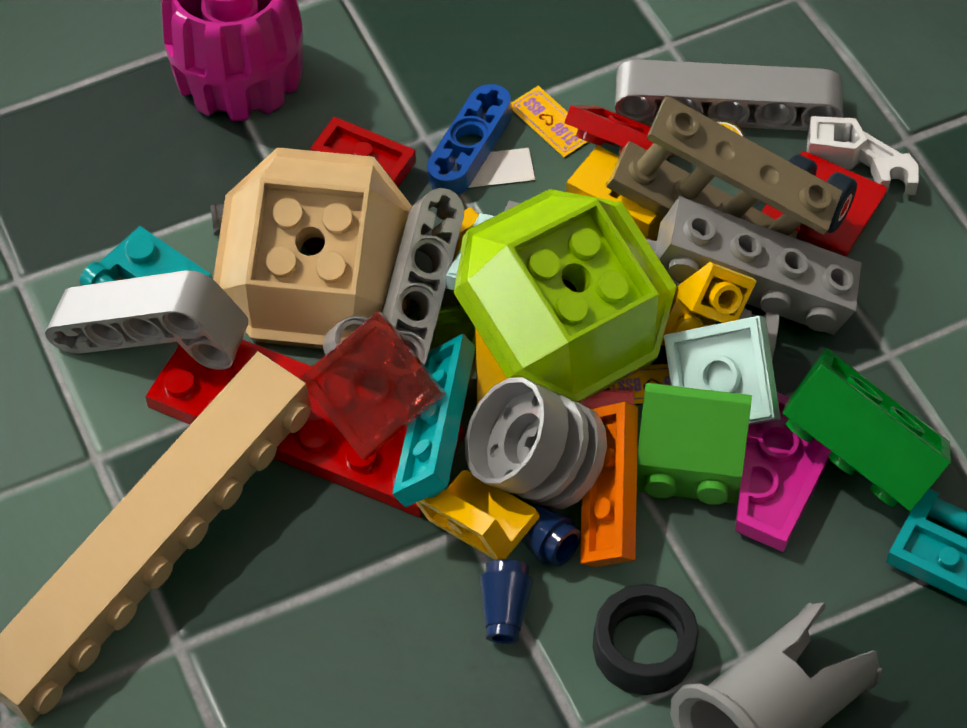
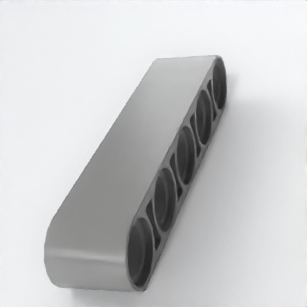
(730, 92)

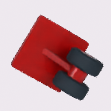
(853, 212)

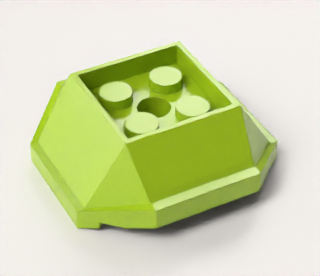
(541, 328)

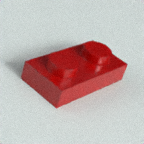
(351, 139)

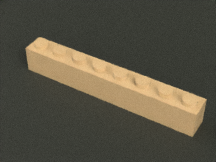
(147, 534)

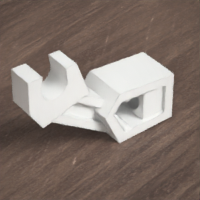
(847, 145)

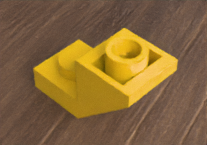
(708, 297)

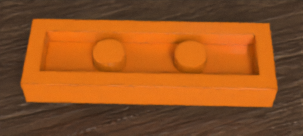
(610, 505)

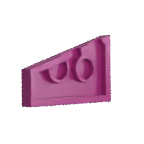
(777, 480)

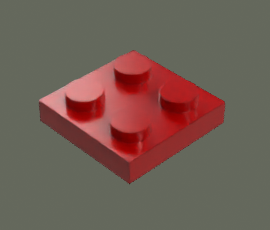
(602, 125)

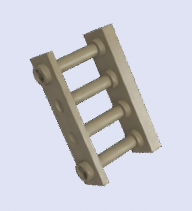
(720, 152)

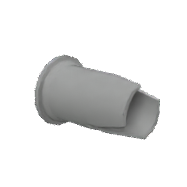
(772, 689)

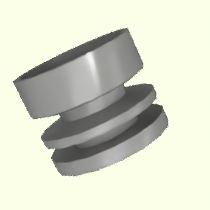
(535, 444)

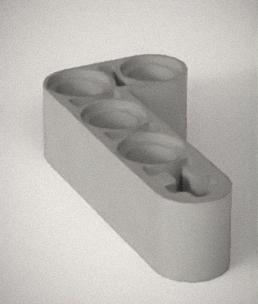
(409, 280)
(151, 311)

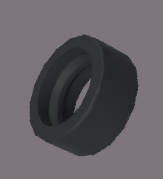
(652, 602)

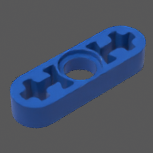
(470, 121)

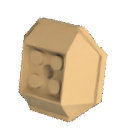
(302, 197)

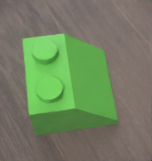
(692, 443)

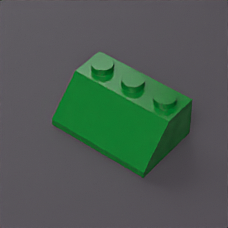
(867, 431)

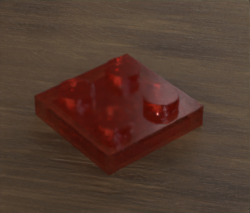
(372, 385)

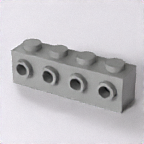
(790, 274)

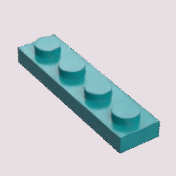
(433, 435)

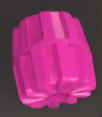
(234, 52)

